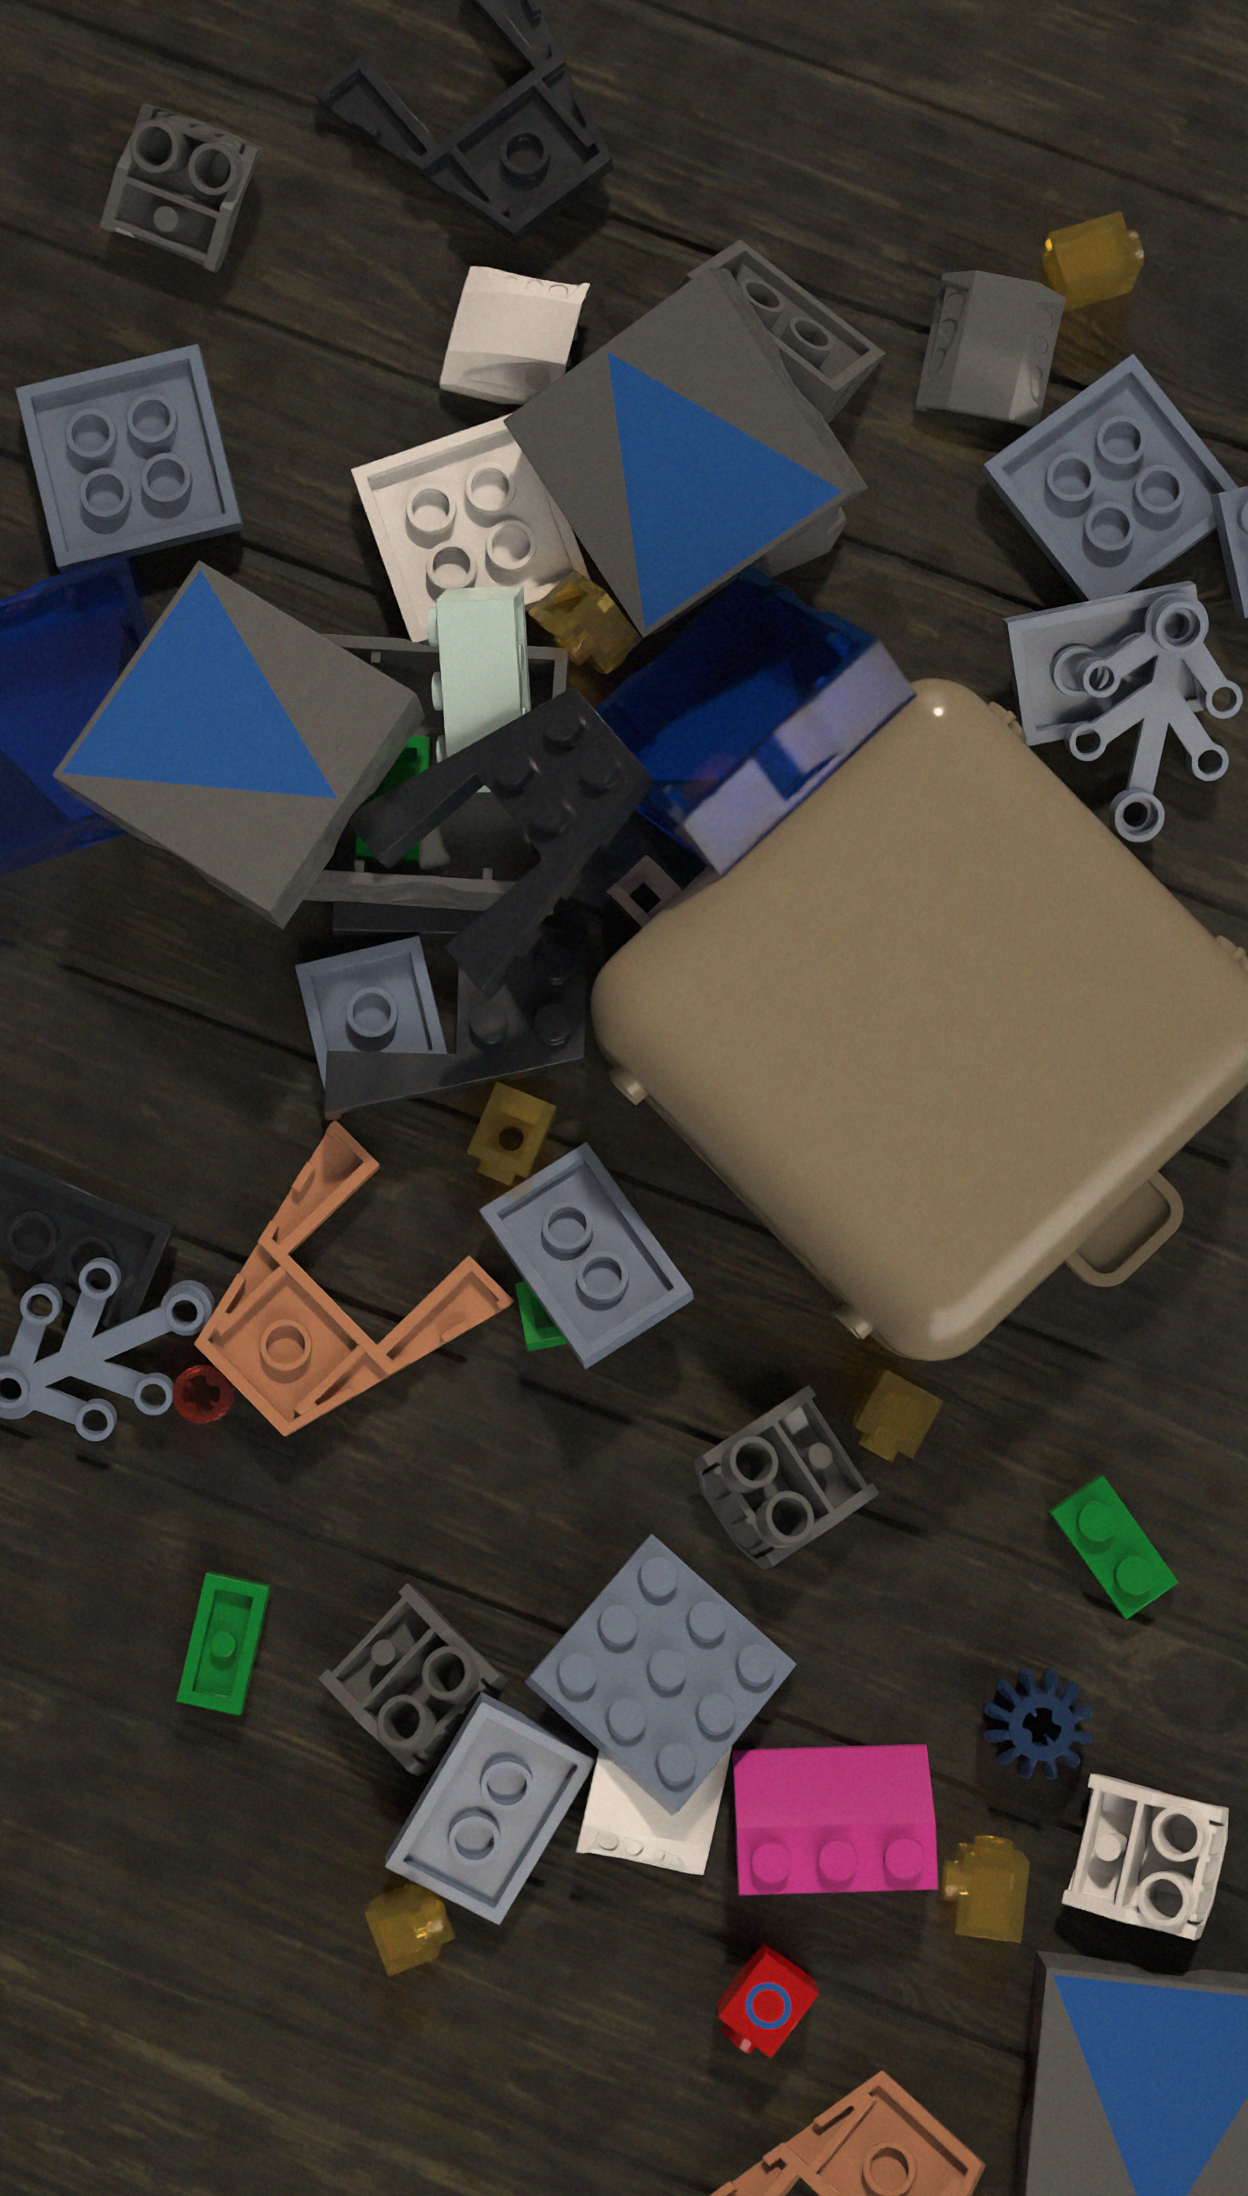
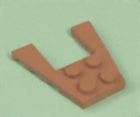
(291, 1341)
(867, 2146)

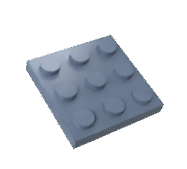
(129, 458)
(1111, 484)
(661, 1674)

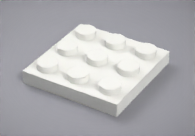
(465, 518)

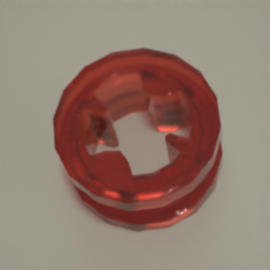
(192, 1410)

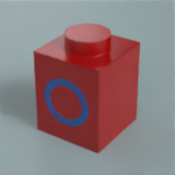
(765, 2001)

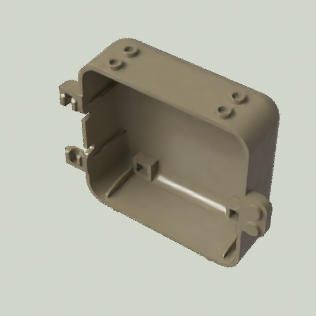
(932, 1029)

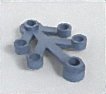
(1156, 706)
(86, 1355)

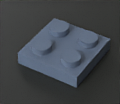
(372, 1002)

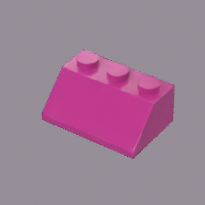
(834, 1819)

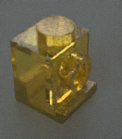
(586, 623)
(505, 1110)
(408, 1926)

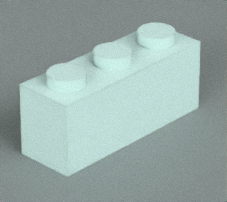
(481, 663)

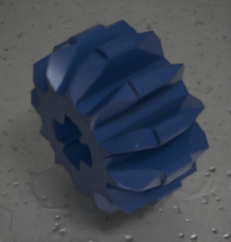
(1055, 1706)

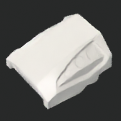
(511, 335)
(633, 1826)
(1148, 1857)

